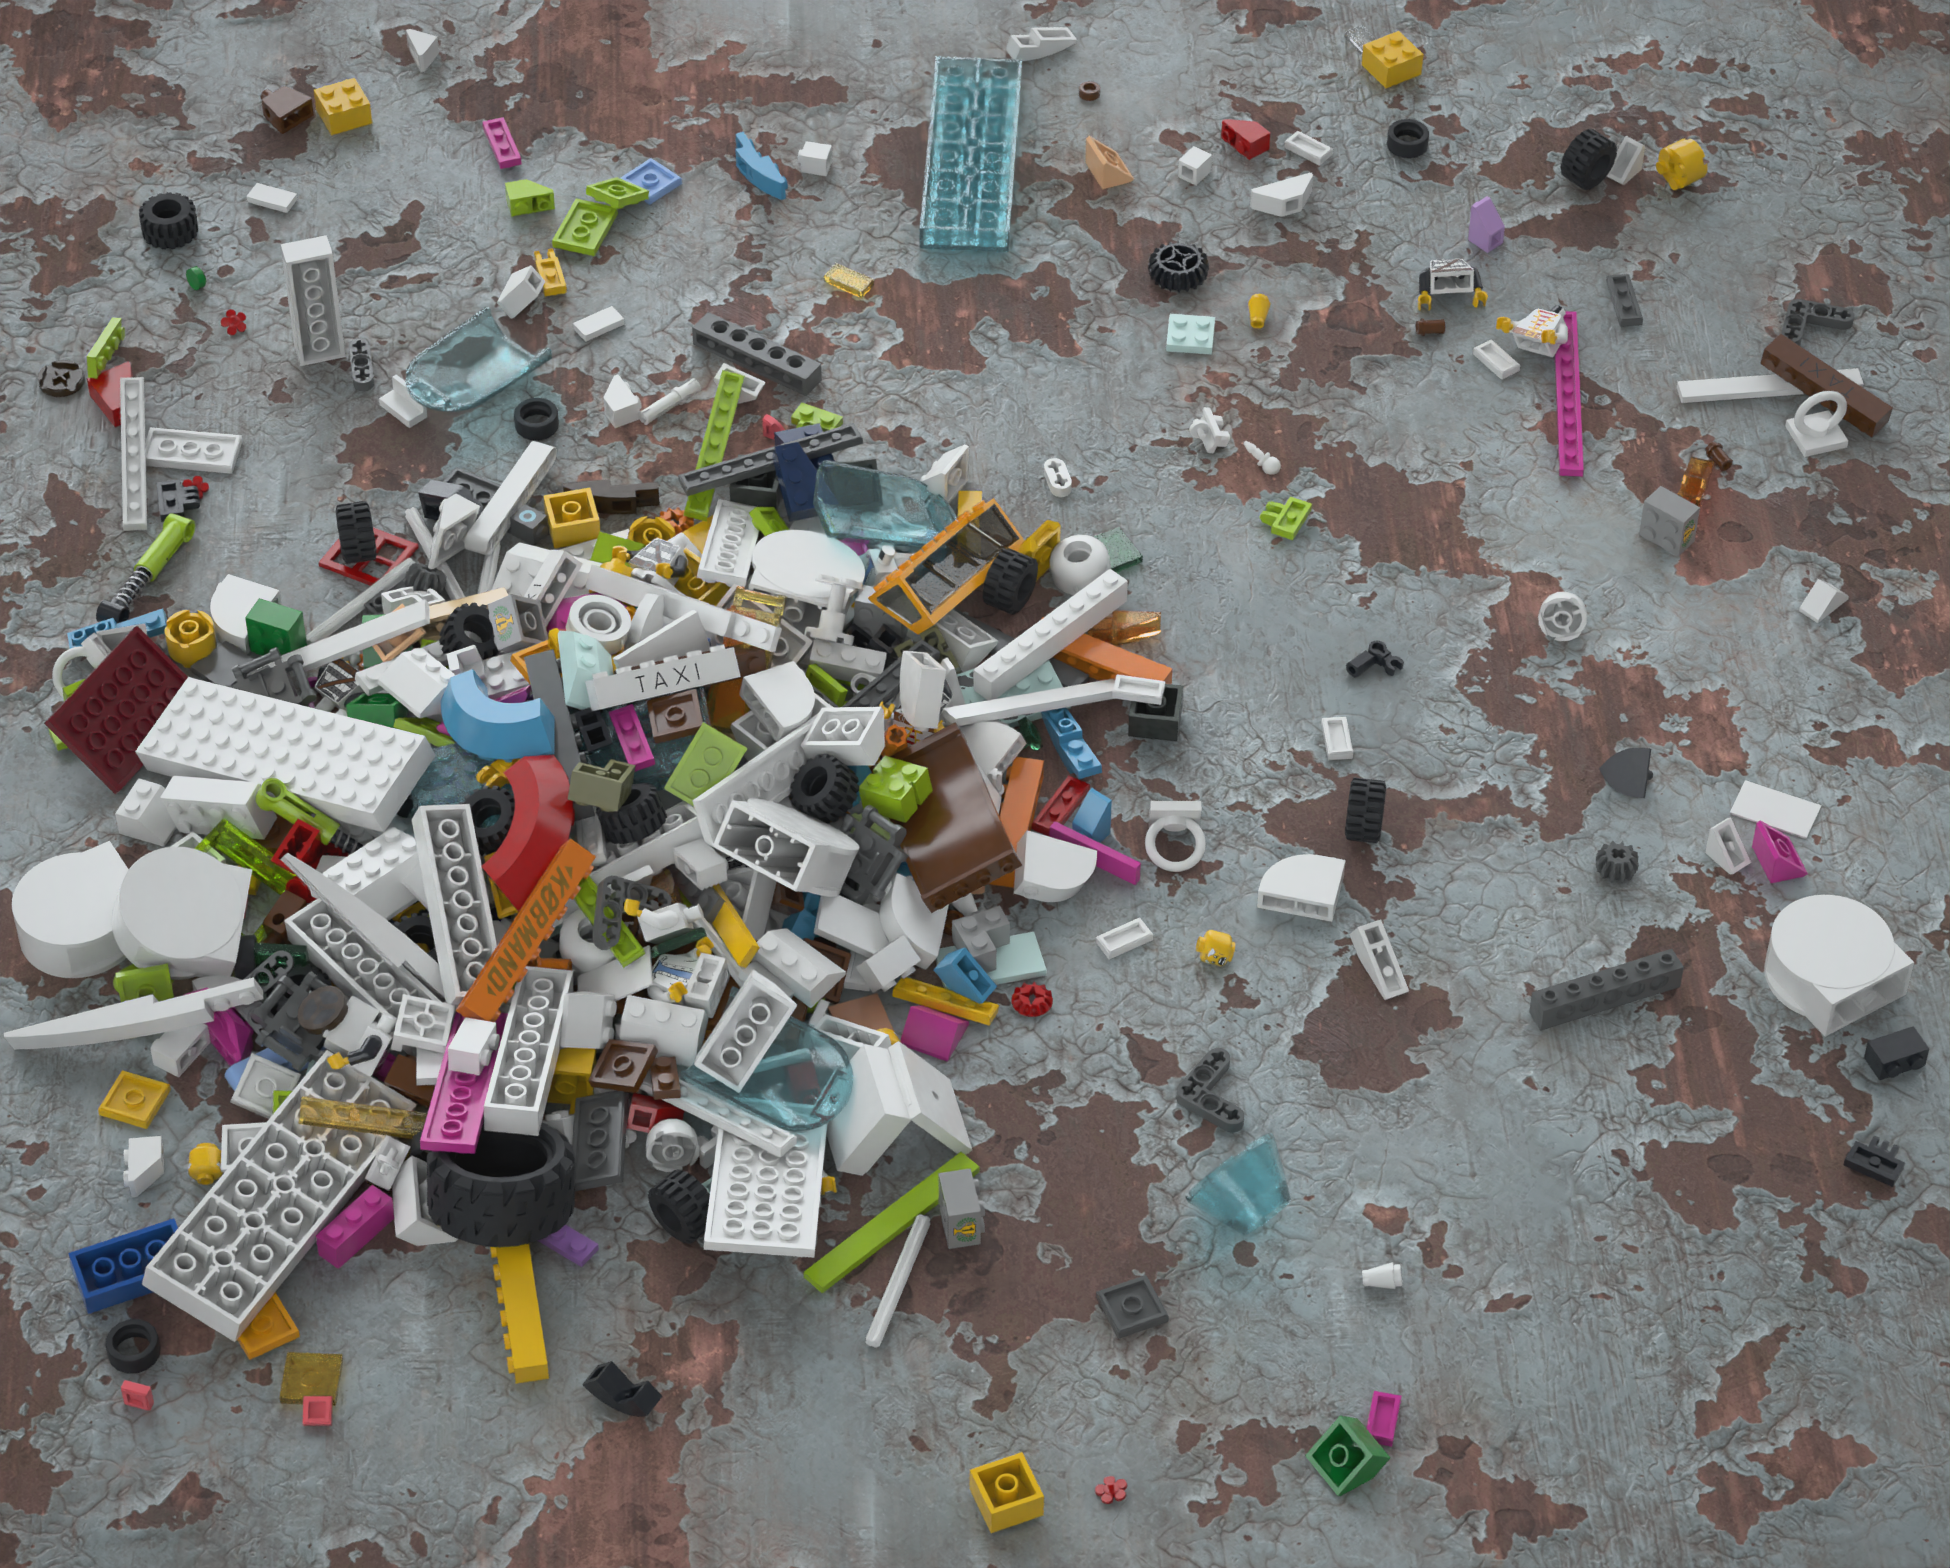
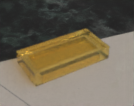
(849, 280)

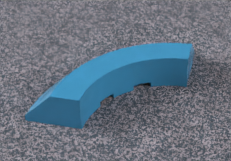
(495, 727)

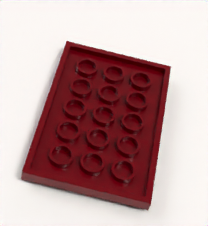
(118, 708)

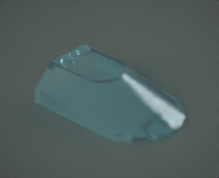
(469, 366)
(877, 506)
(795, 1085)

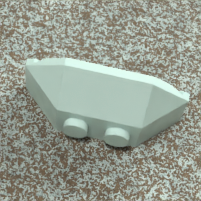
(579, 660)

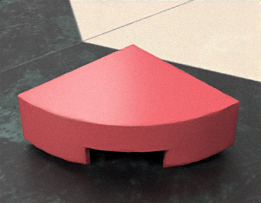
(770, 426)

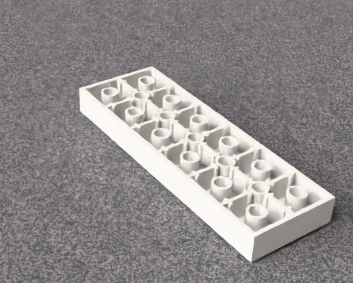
(329, 760)
(269, 1205)

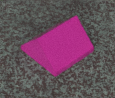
(1776, 854)
(932, 1032)

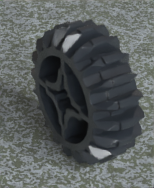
(1178, 266)

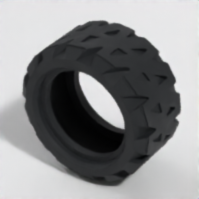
(506, 1191)

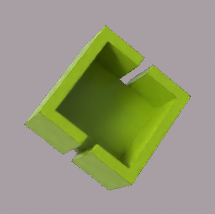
(896, 788)

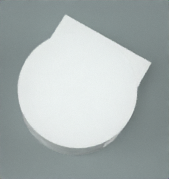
(791, 562)
(787, 846)
(67, 912)
(181, 912)
(1834, 961)

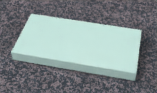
(1013, 961)

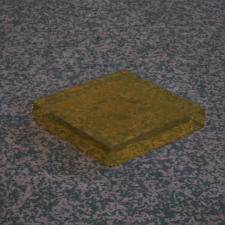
(310, 1376)

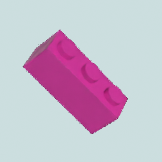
(355, 1226)

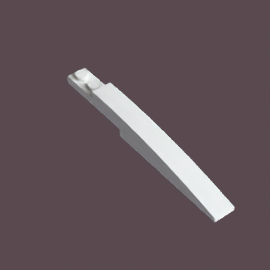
(676, 605)
(371, 927)
(135, 1018)

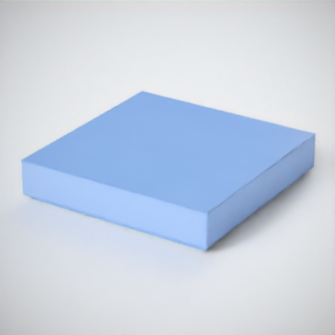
(653, 178)

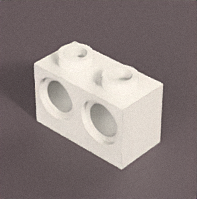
(707, 983)

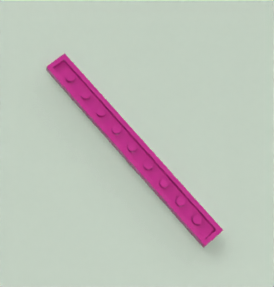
(1569, 402)

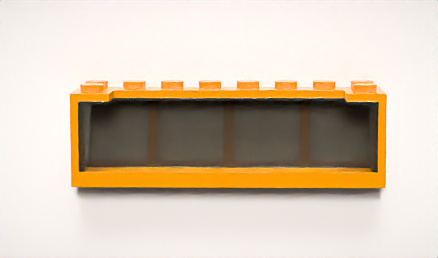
(948, 568)

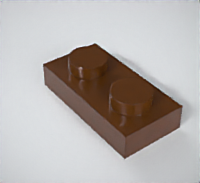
(665, 1078)

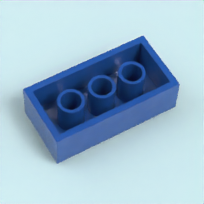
(116, 1267)

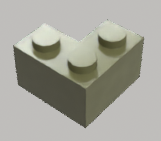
(602, 786)

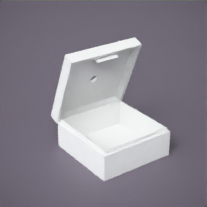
(885, 1096)

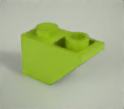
(528, 197)

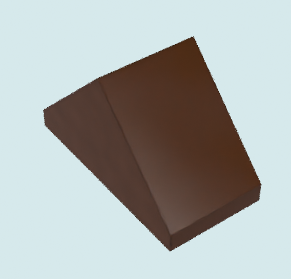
(787, 900)

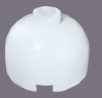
(1562, 616)
(672, 1145)

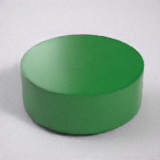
(196, 278)

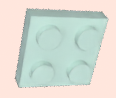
(1190, 334)

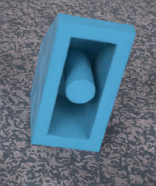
(1094, 816)
(965, 976)

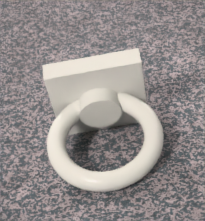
(1818, 431)
(92, 648)
(1175, 817)

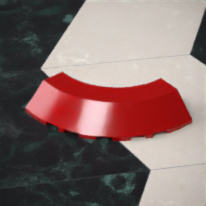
(538, 827)

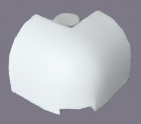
(407, 596)

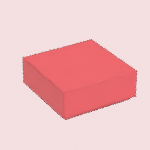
(137, 1395)
(317, 1410)

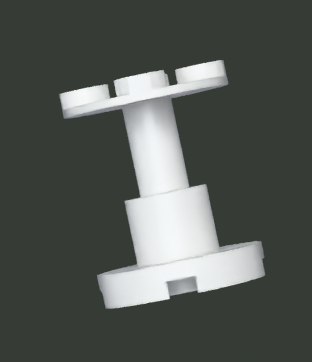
(832, 619)

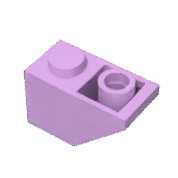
(1485, 226)

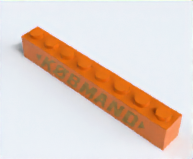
(526, 933)

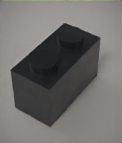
(1896, 1053)

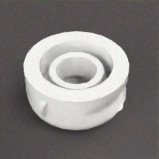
(1074, 576)
(600, 619)
(583, 954)

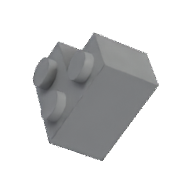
(982, 935)

